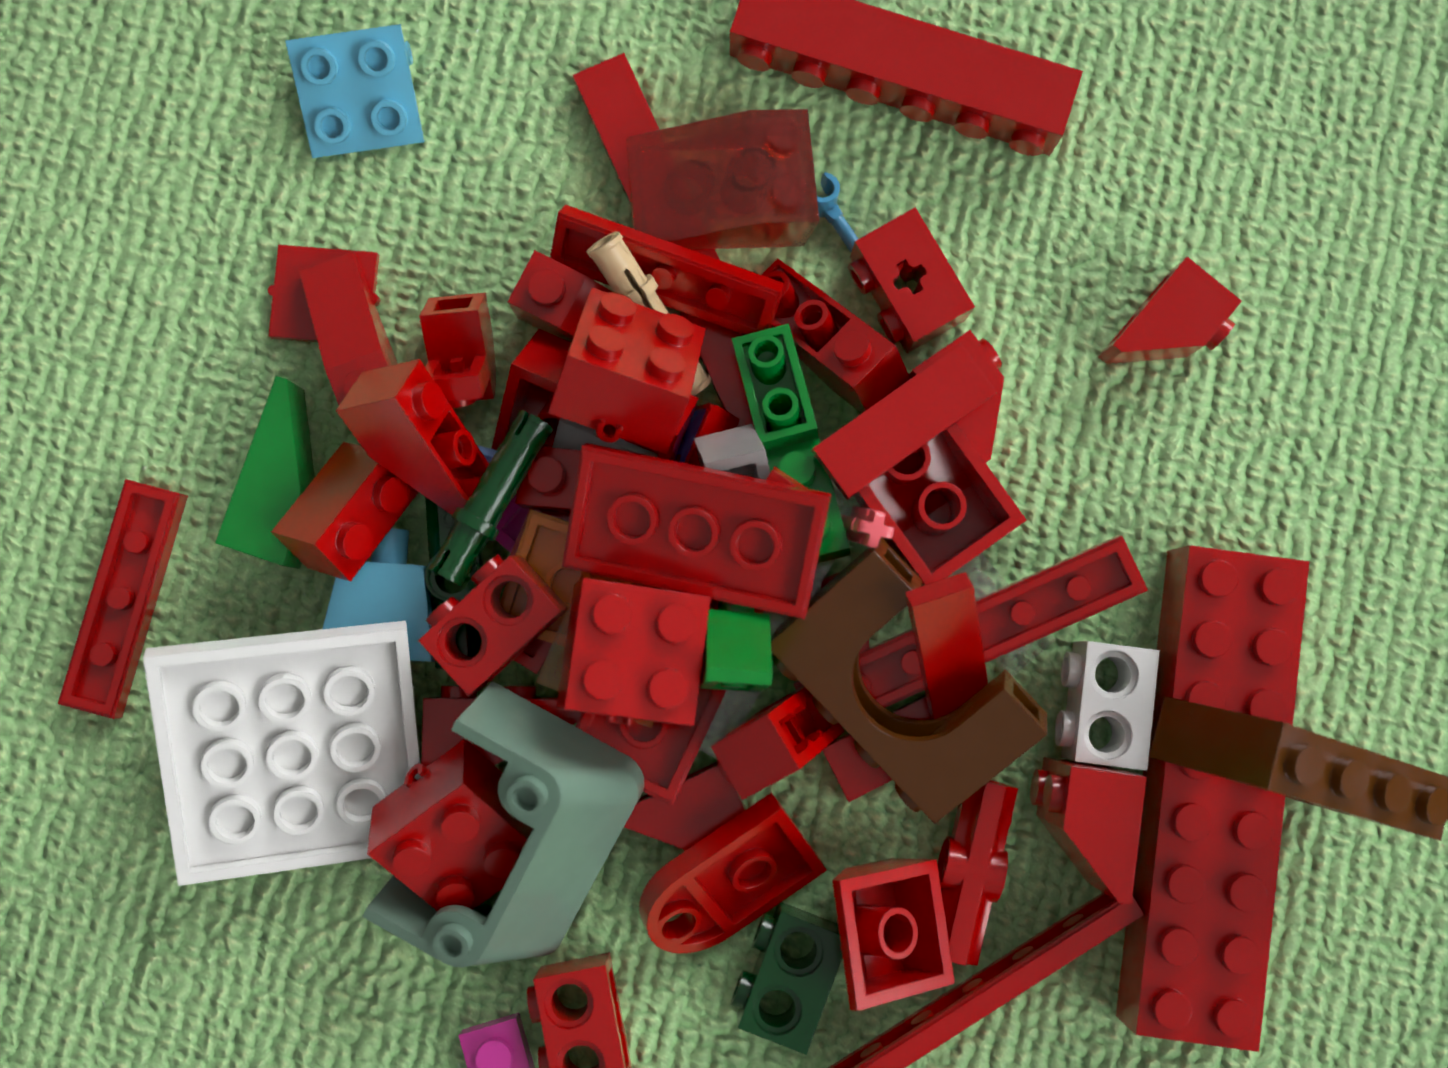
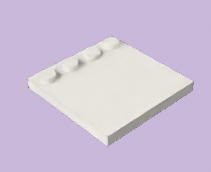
(280, 745)

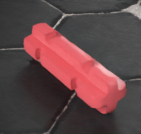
(866, 526)

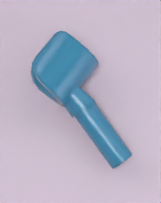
(830, 210)

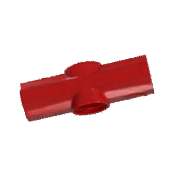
(975, 867)

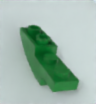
(787, 421)

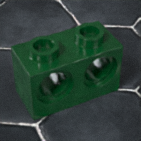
(804, 978)

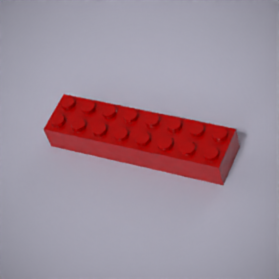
(1207, 842)

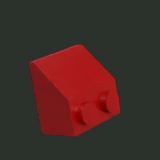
(1094, 819)
(892, 930)

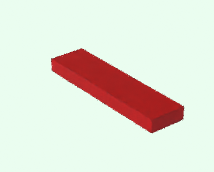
(684, 277)
(122, 600)

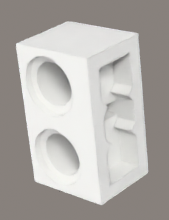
(1125, 706)

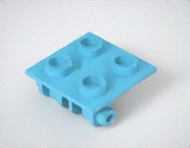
(356, 90)

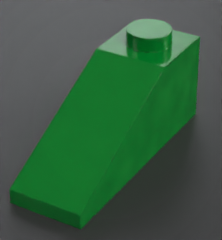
(271, 478)

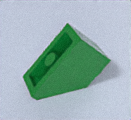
(737, 650)

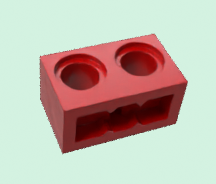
(501, 633)
(774, 743)
(594, 1025)

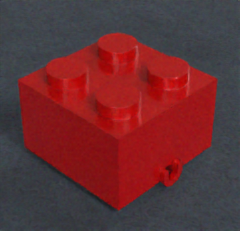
(629, 371)
(633, 653)
(448, 830)

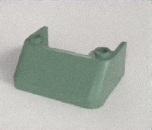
(576, 802)

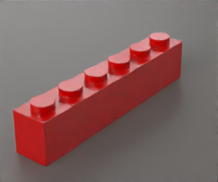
(910, 67)

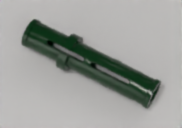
(496, 488)

